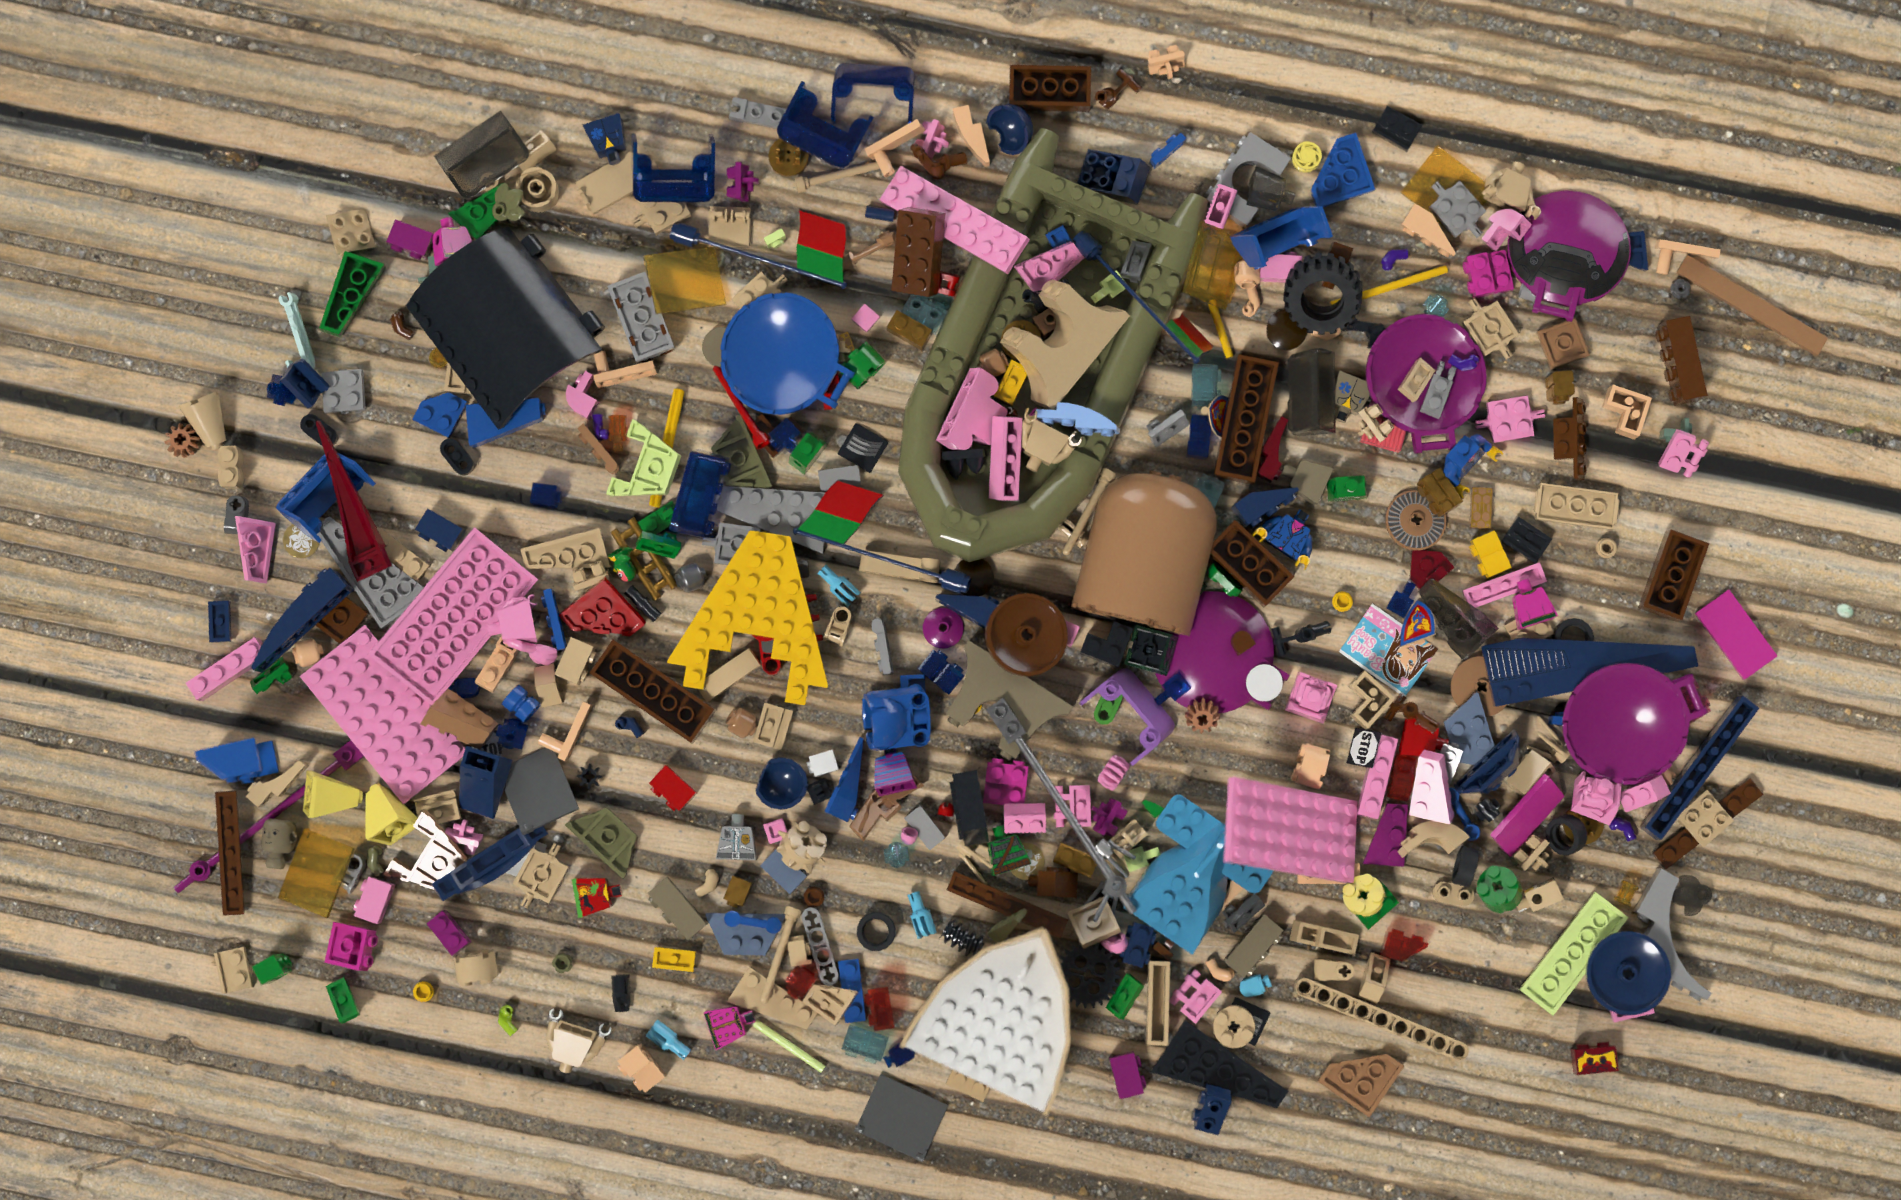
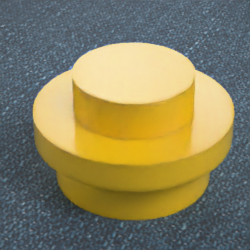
(1342, 601)
(423, 991)

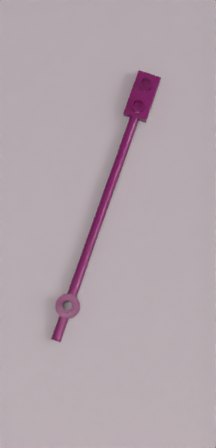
(346, 757)

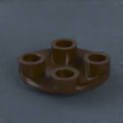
(1284, 332)
(980, 574)

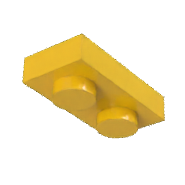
(1011, 383)
(674, 959)

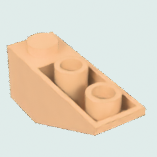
(1425, 226)

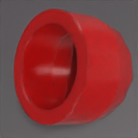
(946, 811)

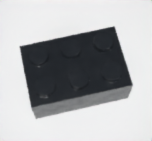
(969, 808)

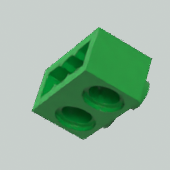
(272, 968)

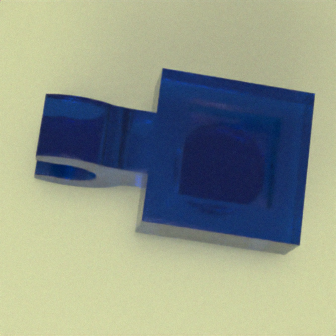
(1400, 602)
(1174, 688)

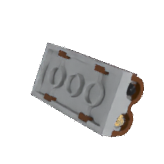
(643, 327)

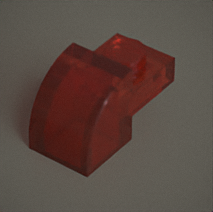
(1402, 778)

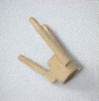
(1558, 750)
(969, 851)

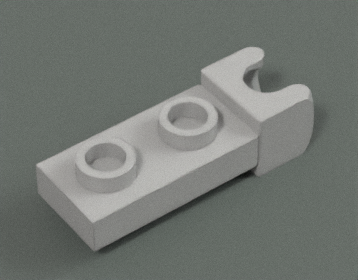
(756, 113)

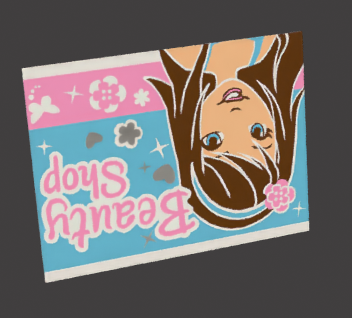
(1378, 650)

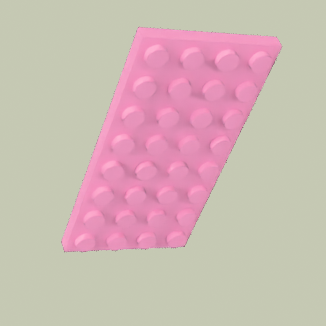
(451, 616)
(382, 716)
(1290, 830)

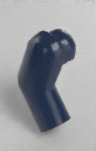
(629, 723)

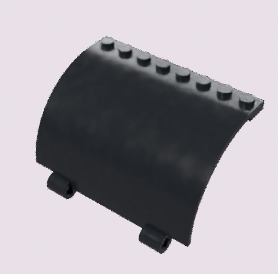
(503, 320)

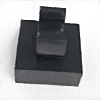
(819, 791)

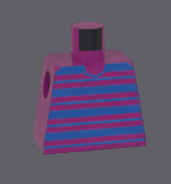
(893, 773)

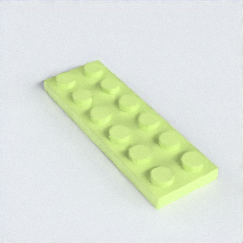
(1567, 958)

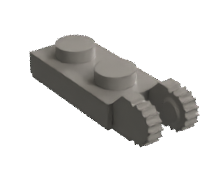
(1437, 392)
(882, 644)

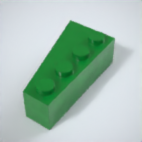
(351, 287)

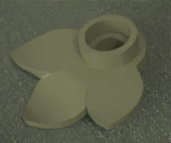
(509, 202)

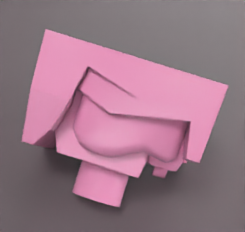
(1310, 697)
(1596, 798)

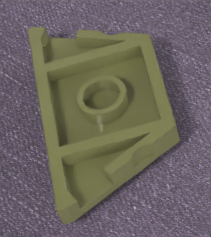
(745, 462)
(606, 838)

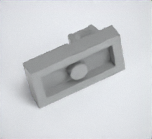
(1171, 426)

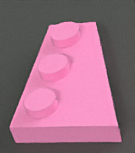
(1049, 265)

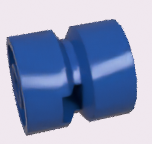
(519, 702)

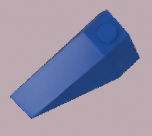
(845, 795)

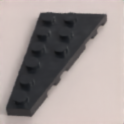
(1203, 1061)

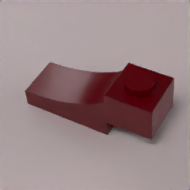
(1271, 466)

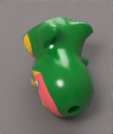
(622, 563)

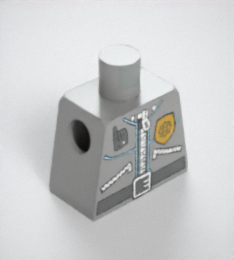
(736, 841)

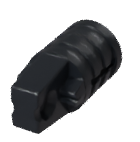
(621, 992)

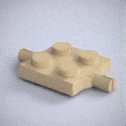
(661, 215)
(757, 287)
(1490, 328)
(540, 875)

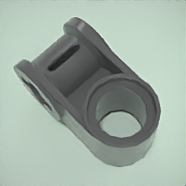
(231, 511)

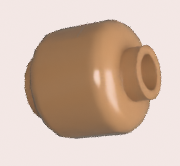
(993, 362)
(741, 723)

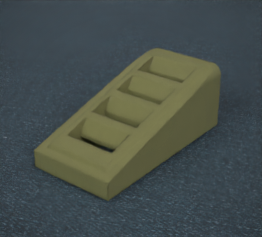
(1005, 926)

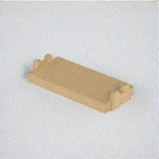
(609, 183)
(1576, 506)

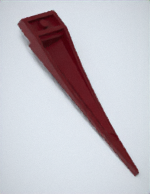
(362, 539)

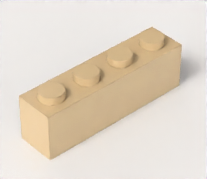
(1157, 1002)

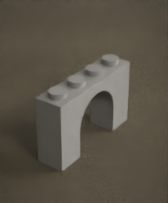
(1251, 152)

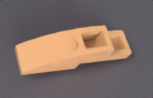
(497, 666)

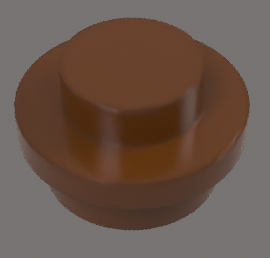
(814, 896)

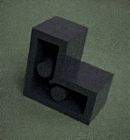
(1109, 650)

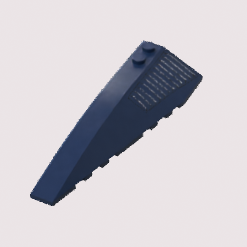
(1549, 667)

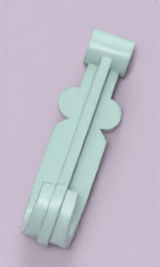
(297, 328)

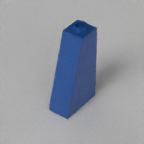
(482, 429)

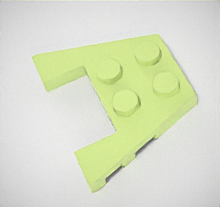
(654, 467)

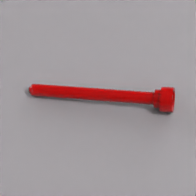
(760, 439)

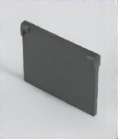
(538, 790)
(901, 1117)

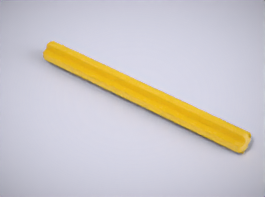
(670, 431)

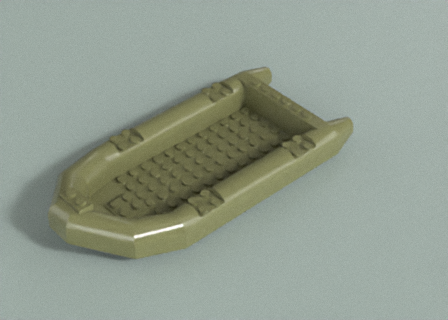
(1035, 202)

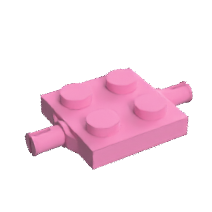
(1510, 419)

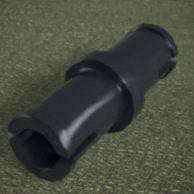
(642, 603)

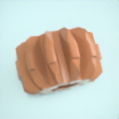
(177, 436)
(1202, 722)

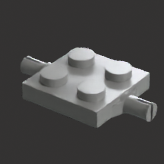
(1457, 209)
(728, 541)

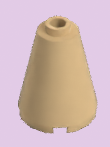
(206, 419)

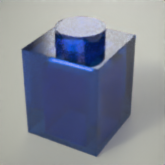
(545, 495)

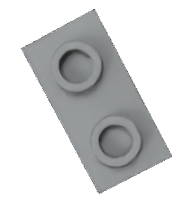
(1452, 757)

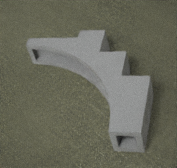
(1655, 907)

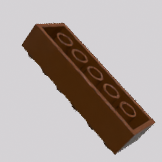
(1245, 419)
(652, 691)

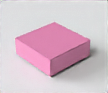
(865, 318)
(772, 830)

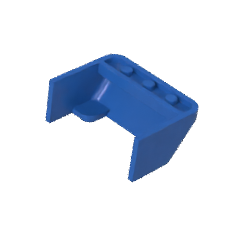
(1281, 233)
(316, 494)
(240, 760)

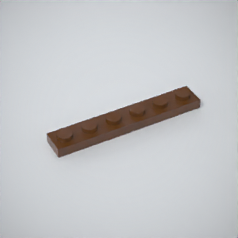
(1684, 842)
(229, 852)
(1006, 904)

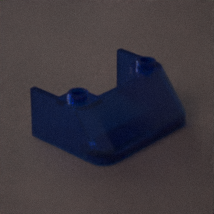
(896, 77)
(673, 184)

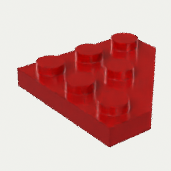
(603, 612)

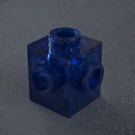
(279, 392)
(512, 733)

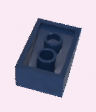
(973, 608)

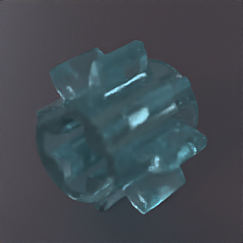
(1436, 305)
(896, 854)

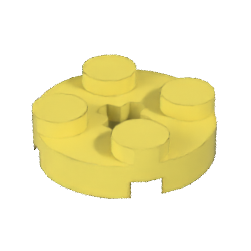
(1375, 898)

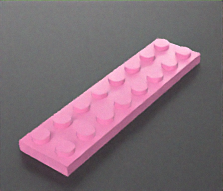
(963, 223)

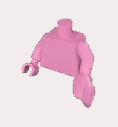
(519, 631)

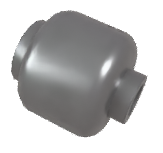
(690, 577)

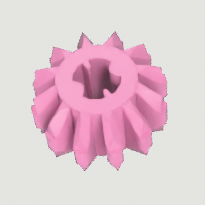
(1113, 772)

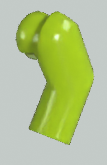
(505, 1018)

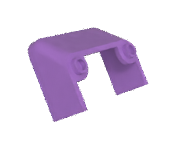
(1158, 721)

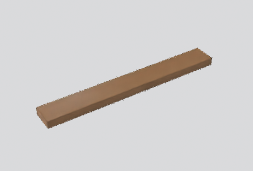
(1751, 305)

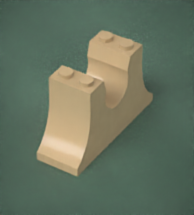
(1073, 346)

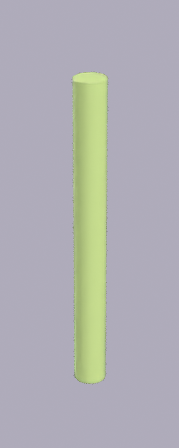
(789, 1046)

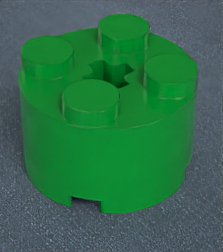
(864, 363)
(1499, 900)

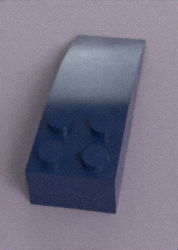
(302, 615)

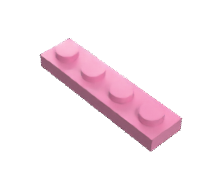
(1503, 585)

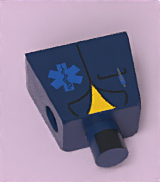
(607, 137)

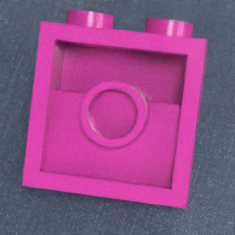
(1488, 273)
(1005, 782)
(351, 946)

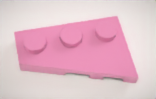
(255, 547)

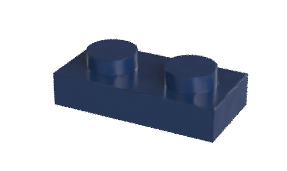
(219, 621)

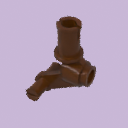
(1109, 96)
(937, 167)
(1410, 711)

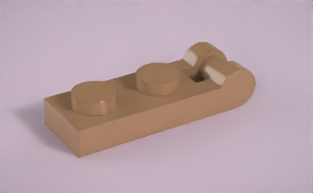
(598, 451)

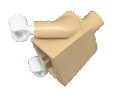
(572, 1043)

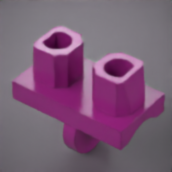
(743, 182)
(1105, 815)

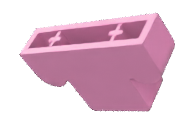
(972, 412)

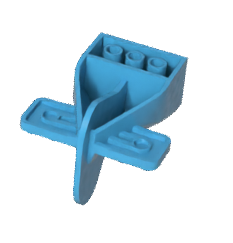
(1188, 882)

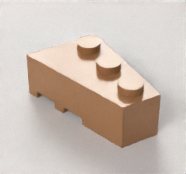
(460, 718)

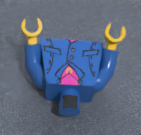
(1464, 457)
(1288, 536)

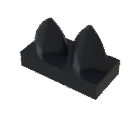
(955, 460)

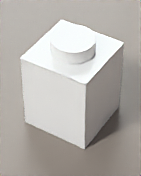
(822, 763)

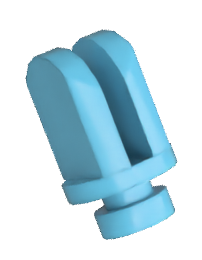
(1254, 985)

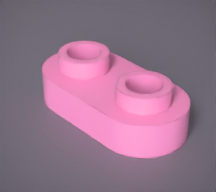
(1115, 943)

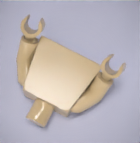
(1511, 190)
(1045, 443)

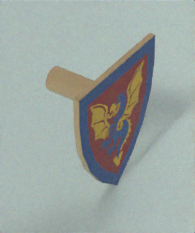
(1215, 413)
(1418, 625)

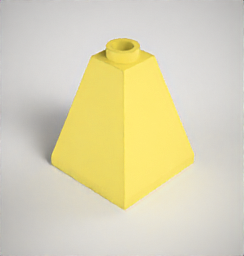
(328, 795)
(386, 816)

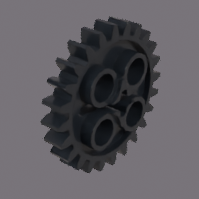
(1093, 956)

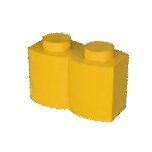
(1490, 554)

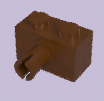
(1055, 882)

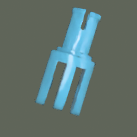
(837, 583)
(921, 917)
(667, 1039)

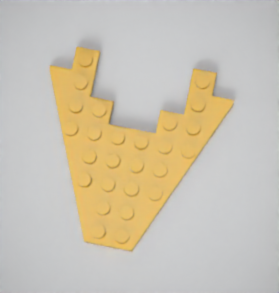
(758, 597)

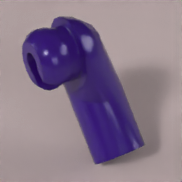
(1391, 256)
(1466, 364)
(600, 433)
(1625, 826)

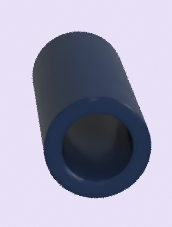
(879, 213)

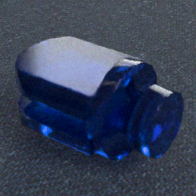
(465, 687)
(898, 1056)

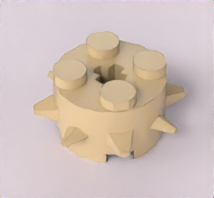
(802, 846)

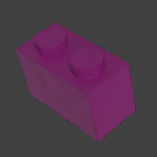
(410, 239)
(449, 932)
(1126, 1075)

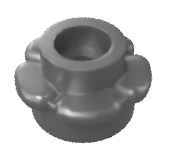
(1675, 289)

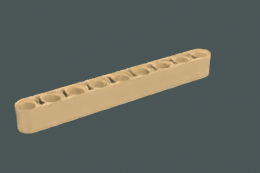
(1390, 1022)

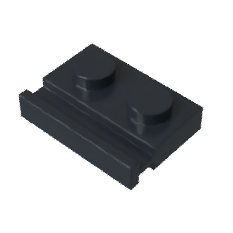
(1396, 128)
(1526, 540)

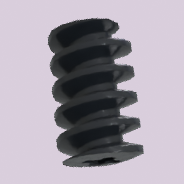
(962, 938)

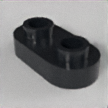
(313, 431)
(457, 457)

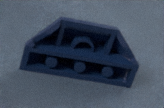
(1492, 768)

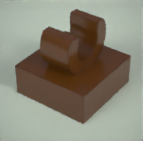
(1163, 949)

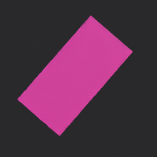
(1736, 634)
(1527, 815)

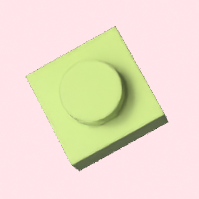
(775, 239)

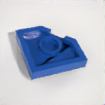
(441, 413)

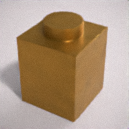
(737, 891)

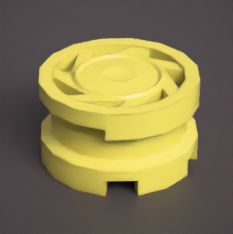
(1306, 157)

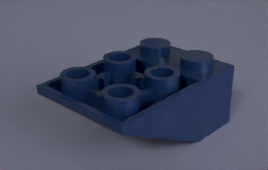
(1114, 175)
(1257, 504)
(482, 781)

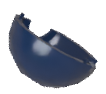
(1013, 127)
(781, 783)

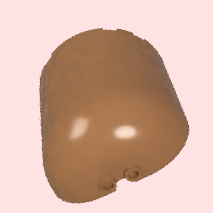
(1147, 552)

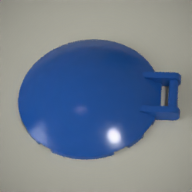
(782, 355)

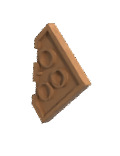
(1362, 1080)

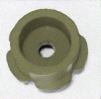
(557, 963)

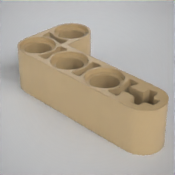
(880, 567)

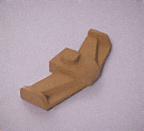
(885, 240)
(878, 806)

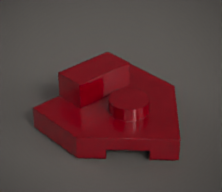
(1427, 566)

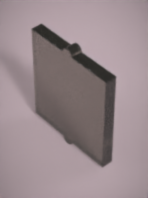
(1567, 774)

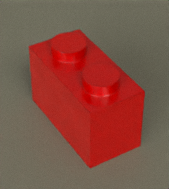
(672, 788)

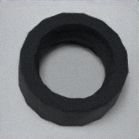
(1589, 636)
(1578, 830)
(1465, 866)
(891, 931)

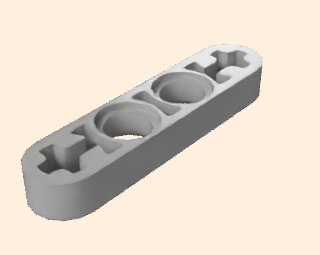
(817, 947)

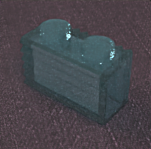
(1204, 384)
(864, 1043)

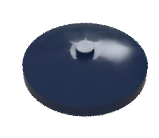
(1628, 973)

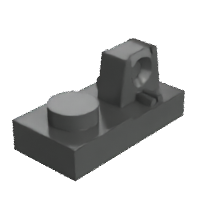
(1136, 261)
(1238, 917)

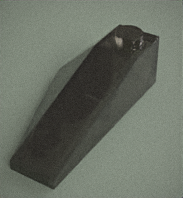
(1461, 622)

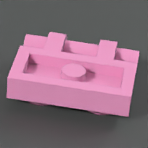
(1677, 451)
(1079, 805)
(1199, 1001)

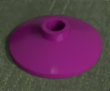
(950, 636)

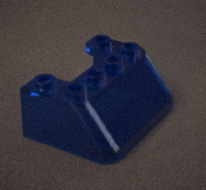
(819, 137)
(698, 493)

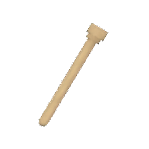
(803, 183)
(1105, 478)
(791, 916)

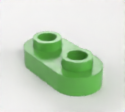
(1109, 706)

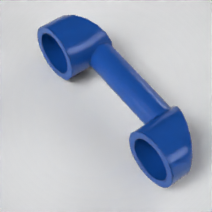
(1470, 828)
(733, 919)

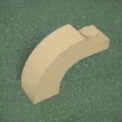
(1439, 833)

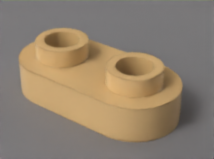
(1453, 894)

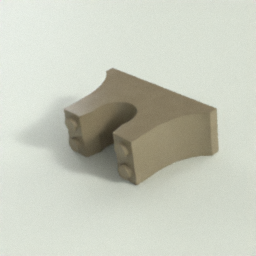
(990, 683)

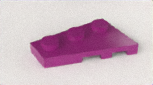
(1388, 836)

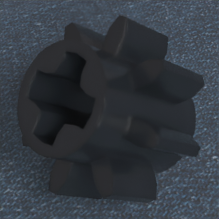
(586, 772)
(1488, 809)

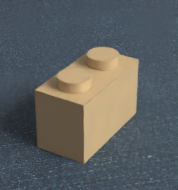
(575, 661)
(1529, 772)

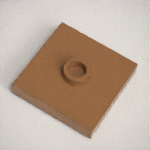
(1563, 343)

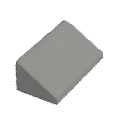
(844, 474)
(926, 829)

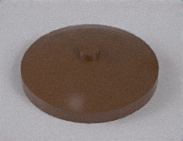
(1026, 635)

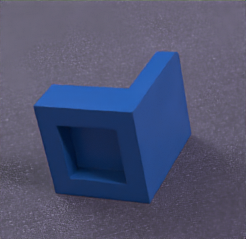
(908, 680)

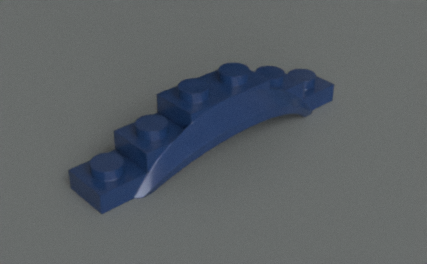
(488, 864)

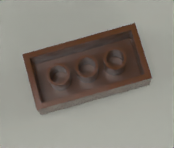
(1050, 88)
(918, 251)
(1681, 361)
(1250, 564)
(1673, 575)

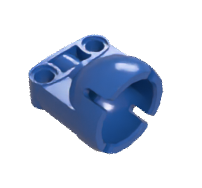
(896, 718)

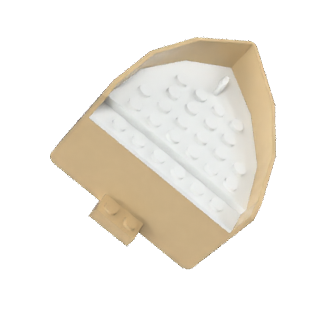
(1000, 1022)

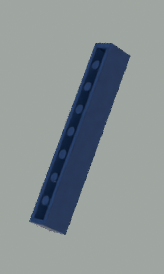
(1699, 767)

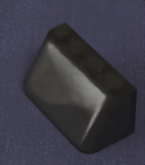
(482, 155)
(1311, 392)

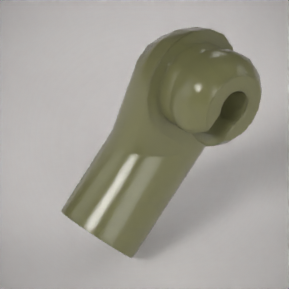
(372, 860)

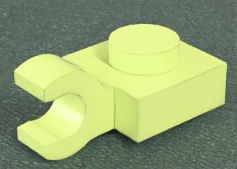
(1110, 287)
(1141, 858)

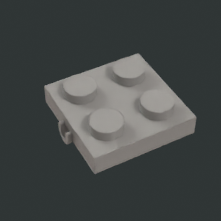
(345, 391)

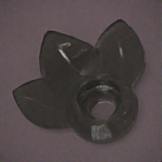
(1688, 895)

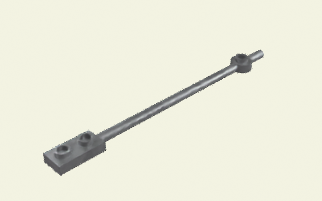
(1013, 731)

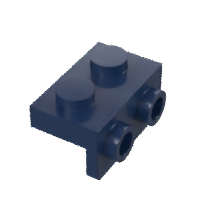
(304, 382)

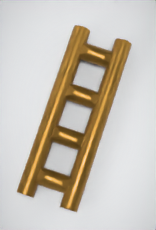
(643, 571)

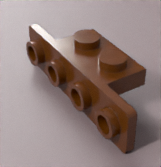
(1570, 438)

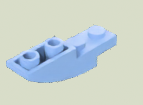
(1085, 419)

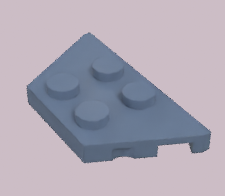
(1470, 730)
(742, 938)

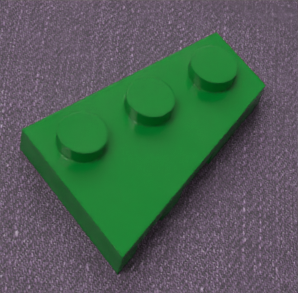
(478, 214)

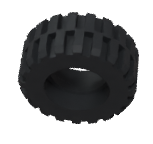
(1316, 317)

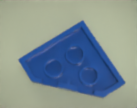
(1343, 174)

